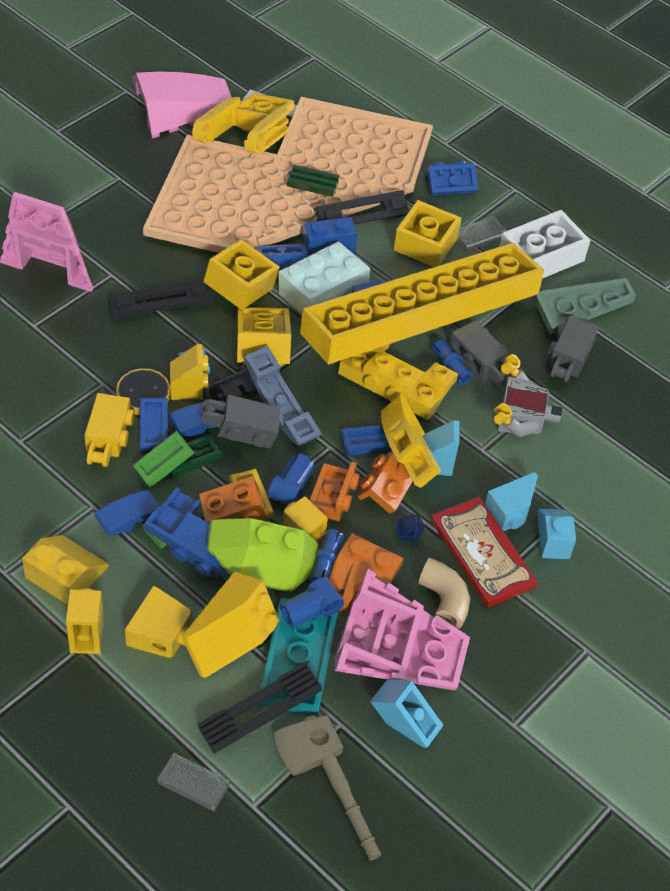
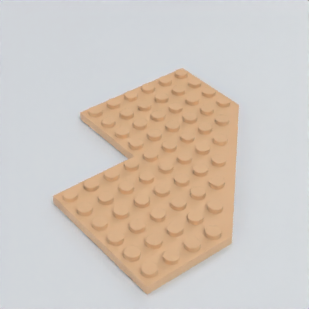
(230, 195)

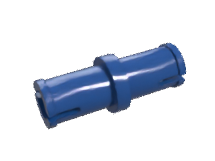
(452, 361)
(326, 555)

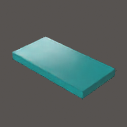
(293, 646)

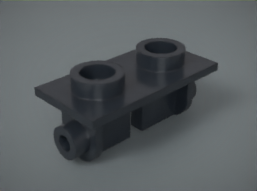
(229, 385)

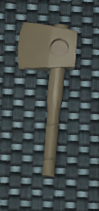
(317, 743)

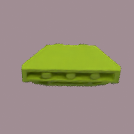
(263, 551)

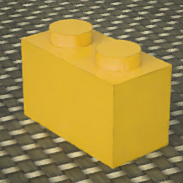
(85, 621)

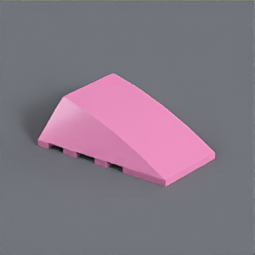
(177, 98)
(44, 233)
(398, 639)

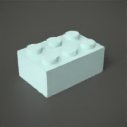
(322, 277)

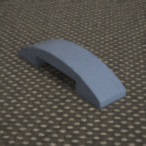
(275, 392)

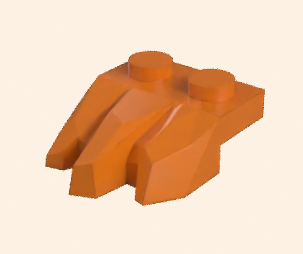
(353, 563)

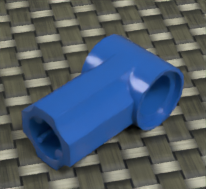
(290, 484)
(318, 600)

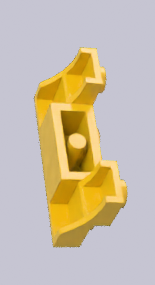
(393, 377)

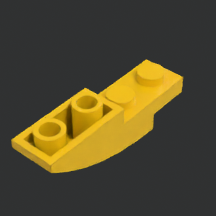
(407, 441)

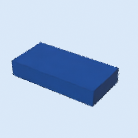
(153, 422)
(364, 440)

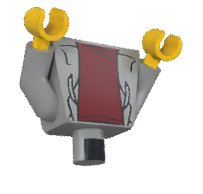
(523, 403)

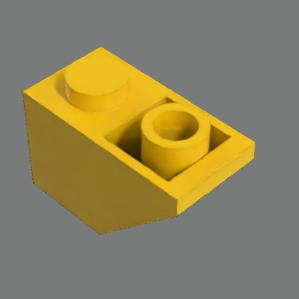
(187, 375)

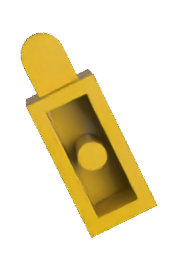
(107, 428)

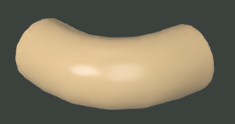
(450, 588)

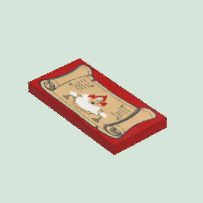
(483, 552)

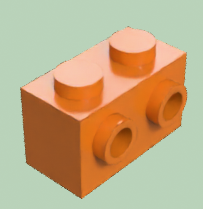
(234, 501)

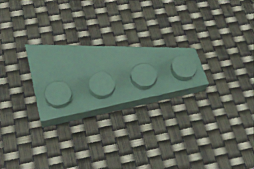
(582, 301)

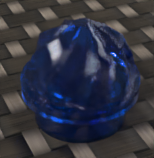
(410, 527)

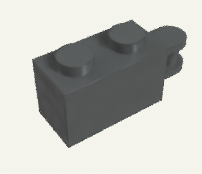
(572, 348)
(480, 352)
(243, 420)

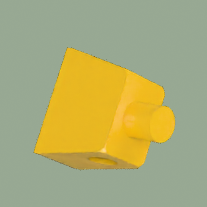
(158, 624)

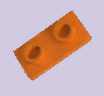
(386, 482)
(333, 490)

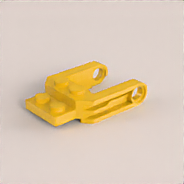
(258, 113)

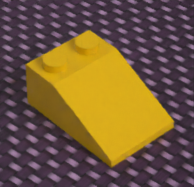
(264, 328)
(230, 624)

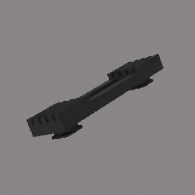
(393, 204)
(124, 304)
(219, 728)

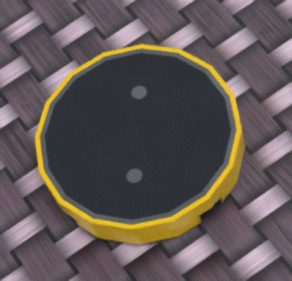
(142, 384)

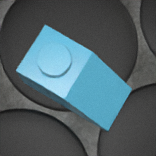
(444, 445)
(512, 501)
(556, 533)
(407, 711)

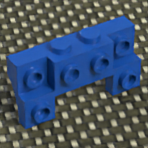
(185, 533)

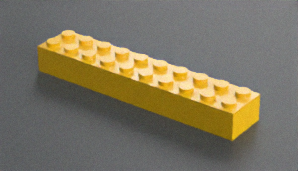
(420, 302)

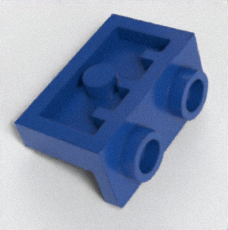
(452, 179)
(284, 254)

